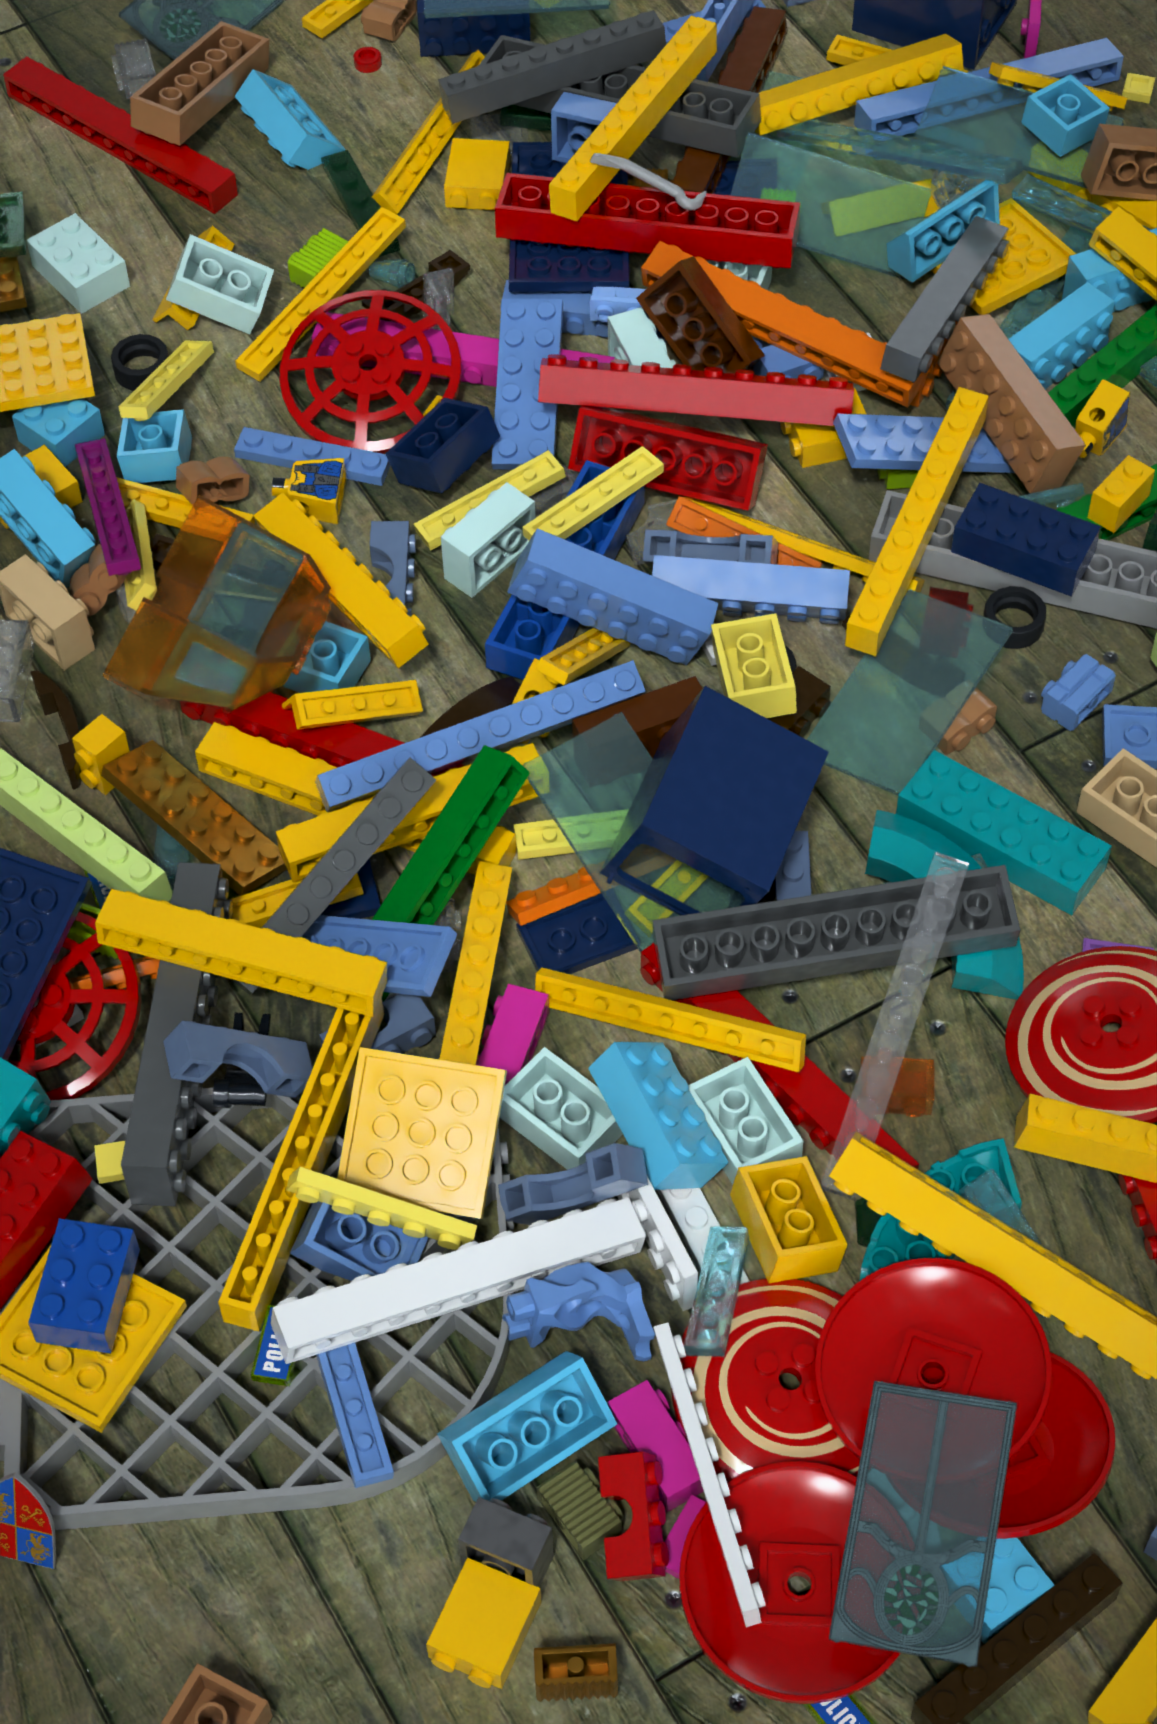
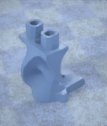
(572, 1298)

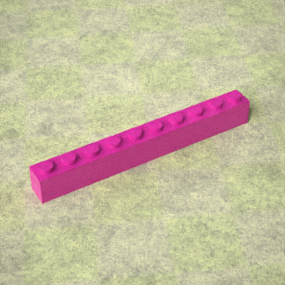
(477, 353)

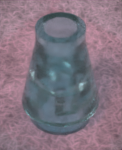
(395, 272)

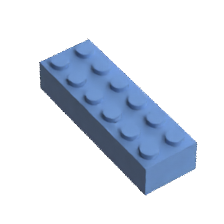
(761, 587)
(612, 597)

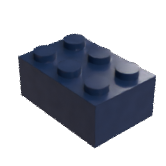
(443, 445)

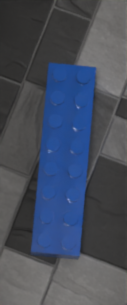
(533, 631)

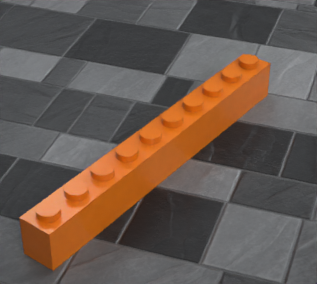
(795, 328)

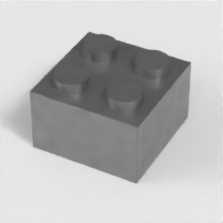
(507, 1541)

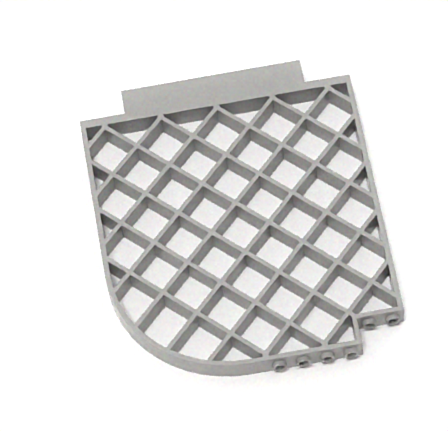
(200, 1498)

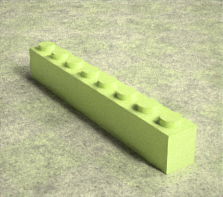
(78, 833)

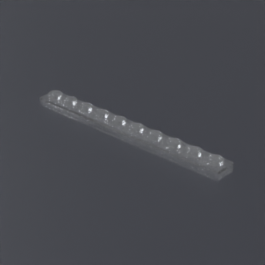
(900, 1008)

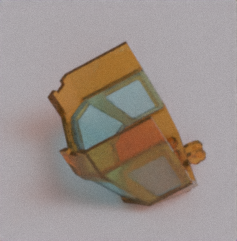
(224, 616)

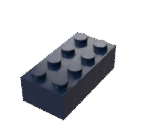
(467, 33)
(1025, 539)

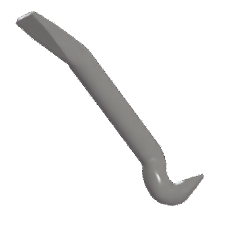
(651, 179)

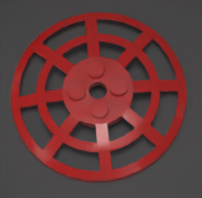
(367, 384)
(56, 1009)

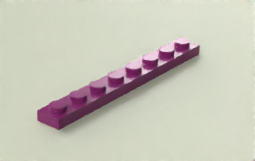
(107, 508)

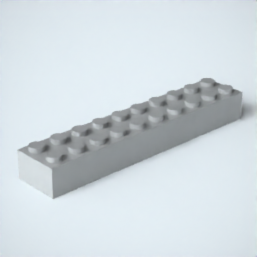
(1115, 584)

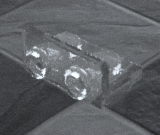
(440, 293)

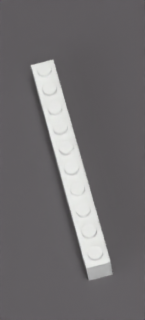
(453, 1279)

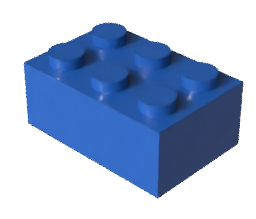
(84, 1286)

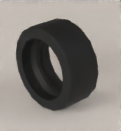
(133, 347)
(1020, 599)

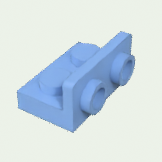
(612, 301)

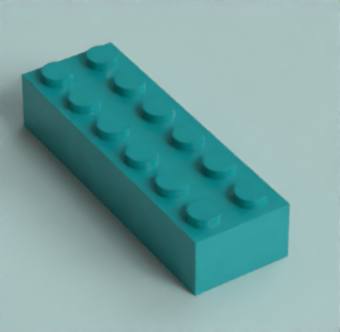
(984, 818)

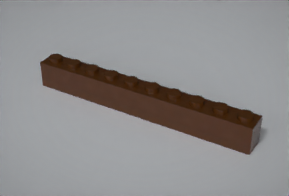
(745, 70)

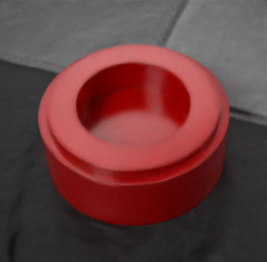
(367, 59)

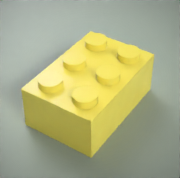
(755, 665)

